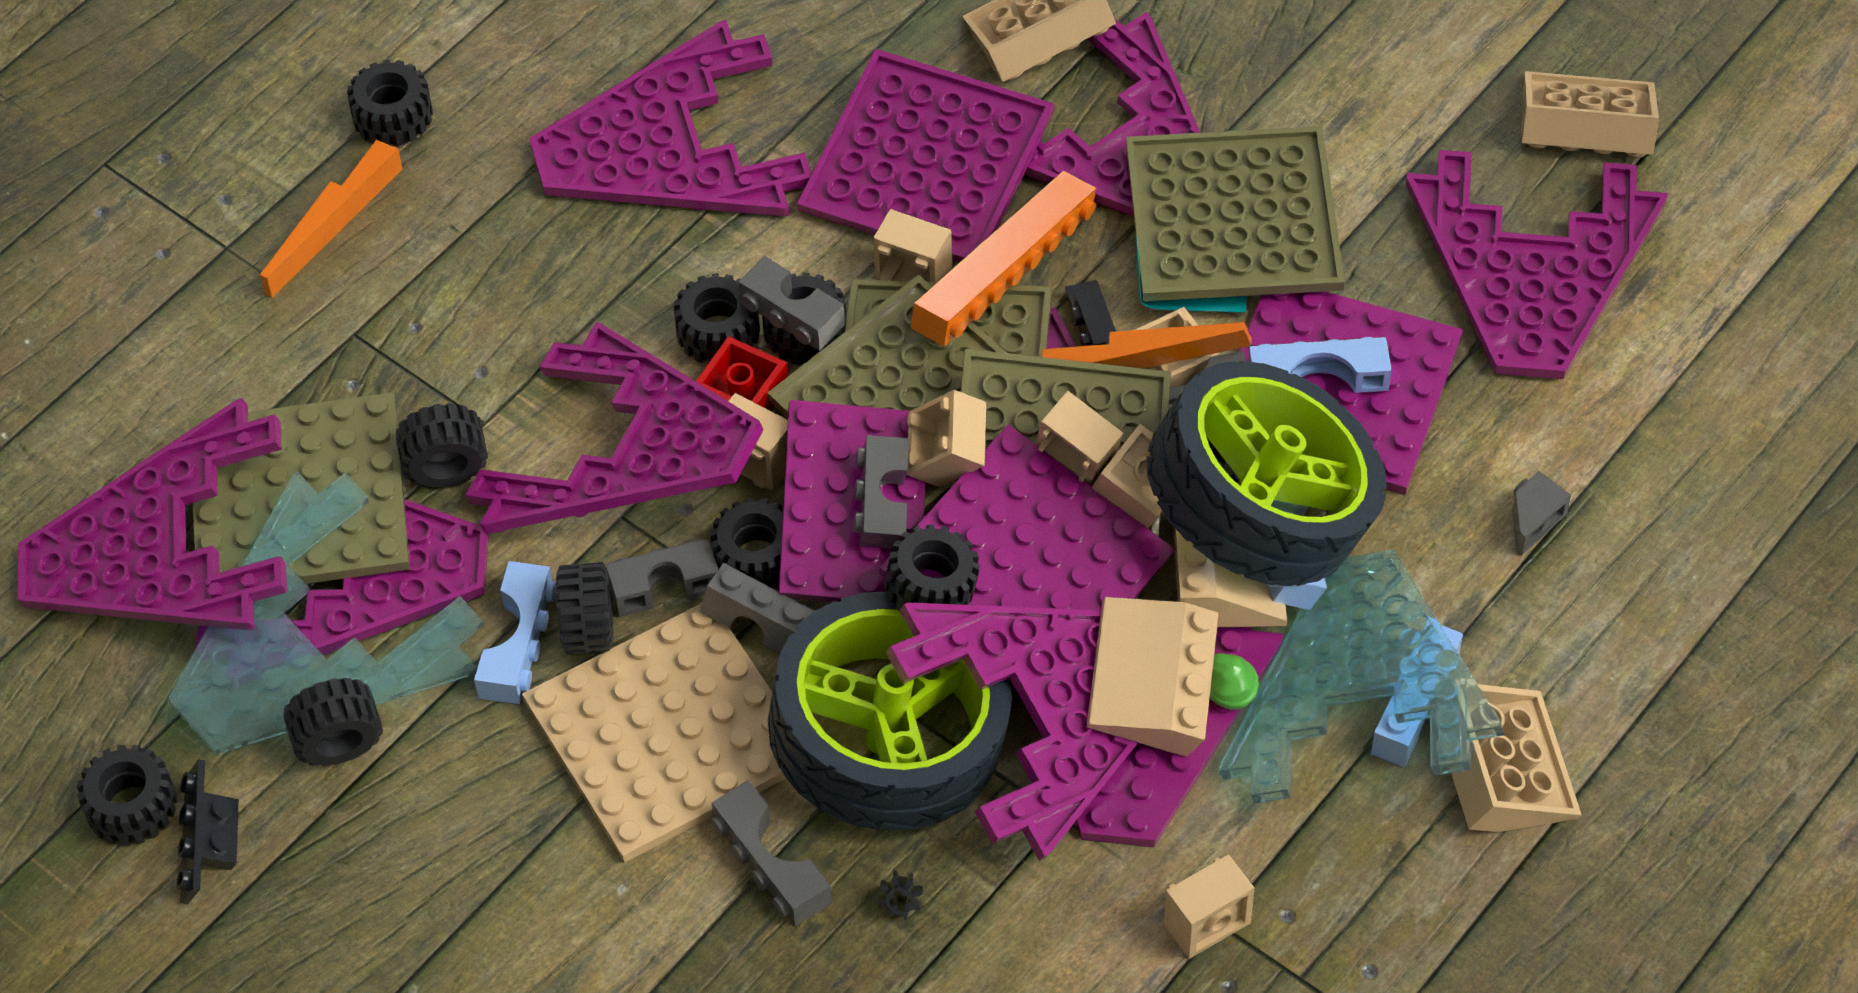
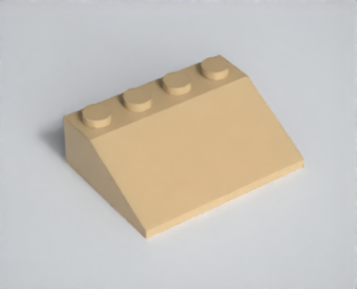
(1030, 32)
(1589, 113)
(1213, 587)
(1153, 672)
(1519, 775)

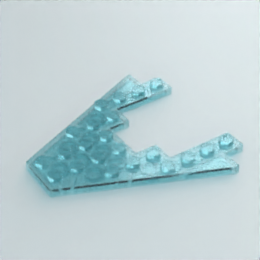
(245, 678)

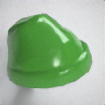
(1233, 681)

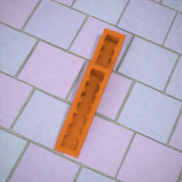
(330, 214)
(1158, 346)

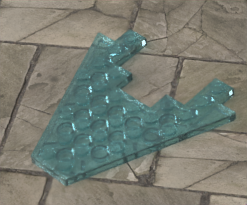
(1360, 643)

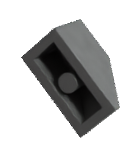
(1537, 509)

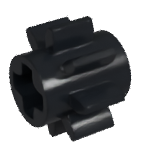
(893, 901)

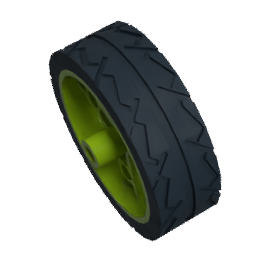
(1285, 446)
(903, 786)

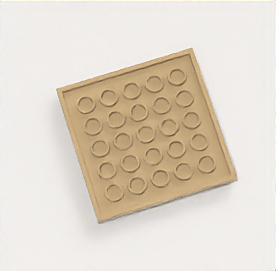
(660, 729)

